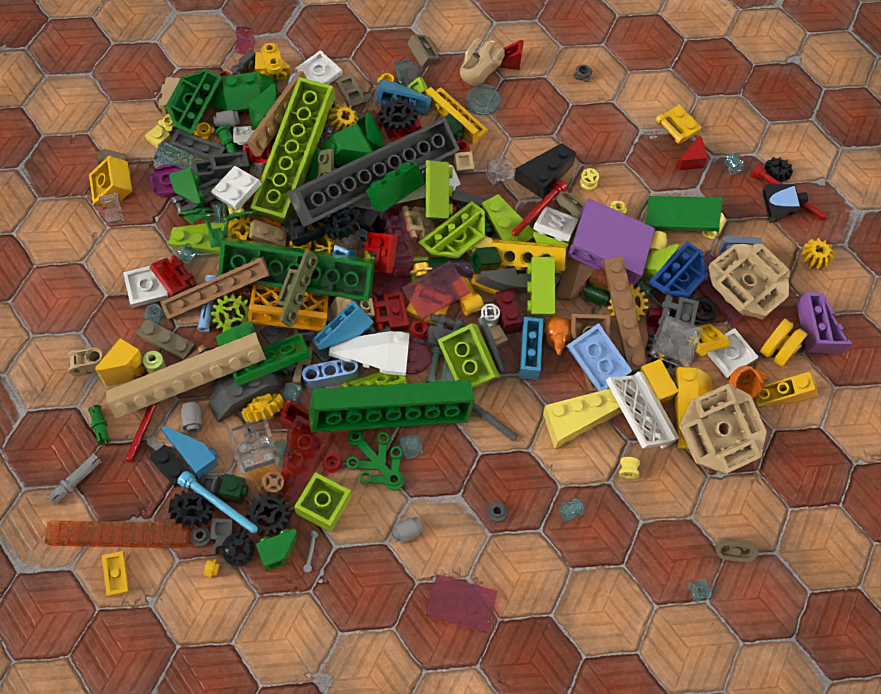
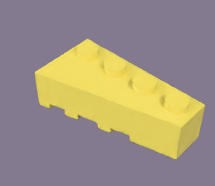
(579, 415)

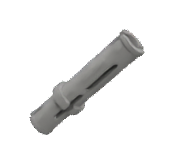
(73, 479)

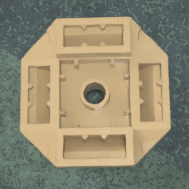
(750, 279)
(742, 425)

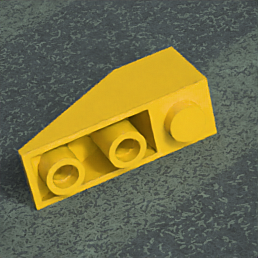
(788, 390)

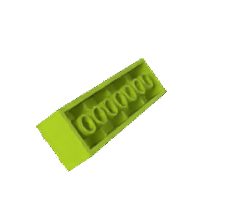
(293, 148)

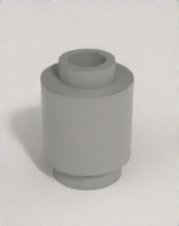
(226, 118)
(191, 417)
(407, 530)

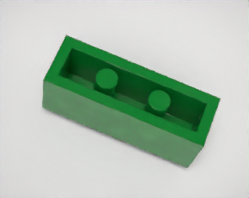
(395, 186)

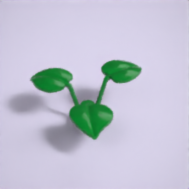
(215, 234)

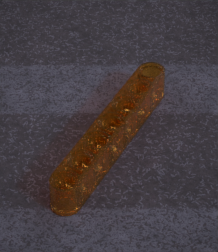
(117, 534)

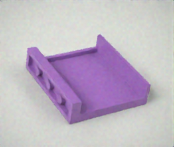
(611, 234)

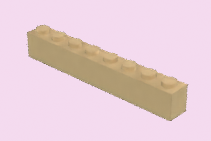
(184, 375)

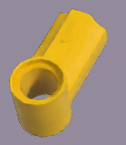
(471, 302)

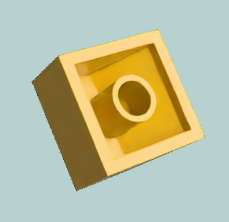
(110, 178)
(120, 364)

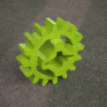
(220, 309)

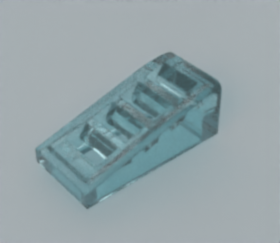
(170, 149)

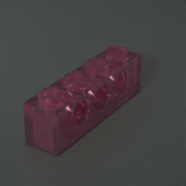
(394, 224)

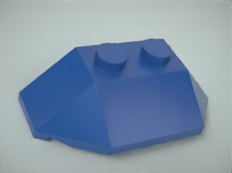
(681, 273)

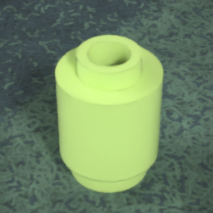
(153, 361)

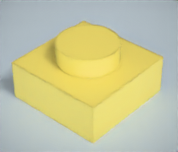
(157, 135)

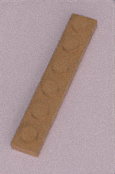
(272, 121)
(215, 288)
(624, 312)

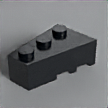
(545, 169)

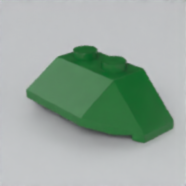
(239, 90)
(192, 99)

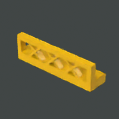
(444, 108)

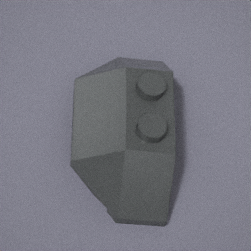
(229, 398)

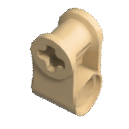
(83, 360)

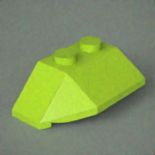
(457, 233)

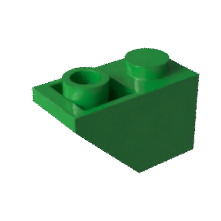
(186, 186)
(276, 550)

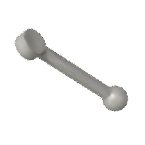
(307, 568)

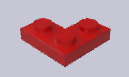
(385, 246)

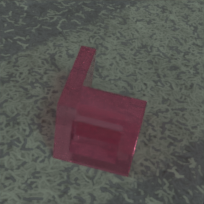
(245, 40)

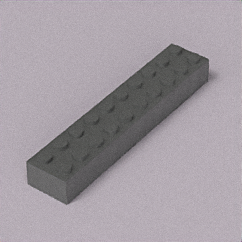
(350, 181)

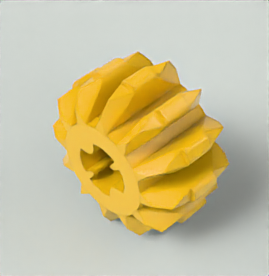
(342, 117)
(817, 253)

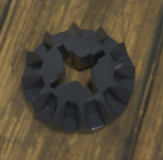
(772, 170)
(709, 307)
(228, 550)

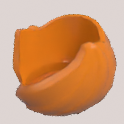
(558, 333)
(748, 379)

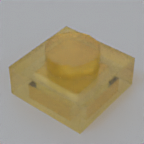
(257, 475)

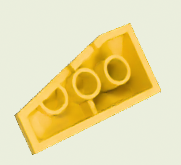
(690, 384)

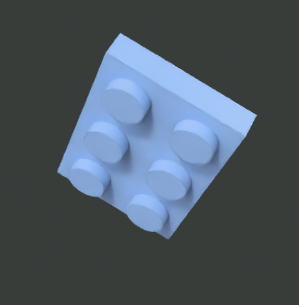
(598, 357)

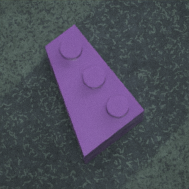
(821, 326)

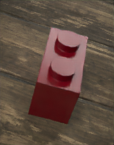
(510, 314)

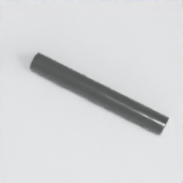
(491, 344)
(494, 422)

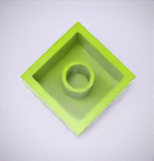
(323, 502)

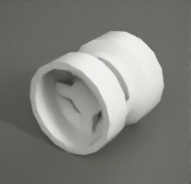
(491, 314)

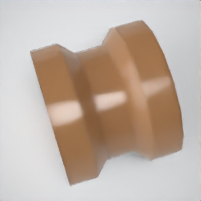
(275, 484)

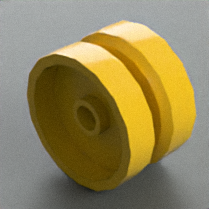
(784, 343)

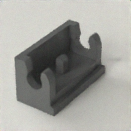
(462, 199)

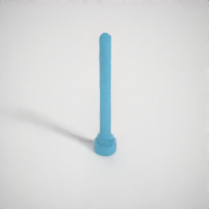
(188, 480)

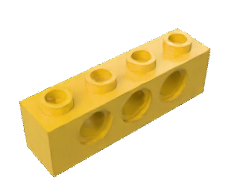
(536, 249)

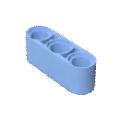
(322, 379)

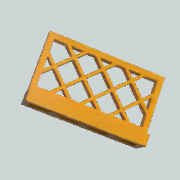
(270, 315)

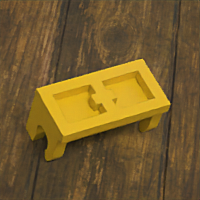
(660, 380)

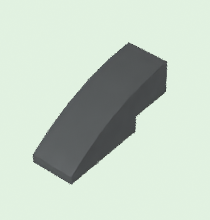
(219, 165)
(504, 279)

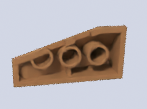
(573, 279)
(582, 323)

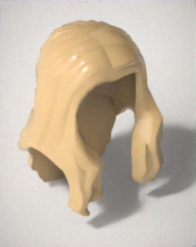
(476, 70)

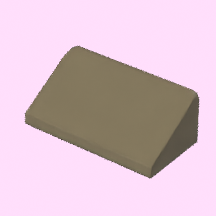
(423, 50)

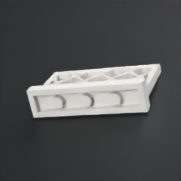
(652, 413)

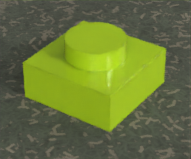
(418, 85)

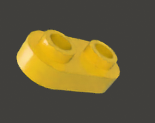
(271, 55)

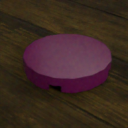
(161, 182)

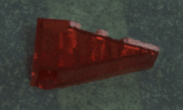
(302, 457)

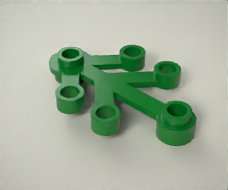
(376, 462)

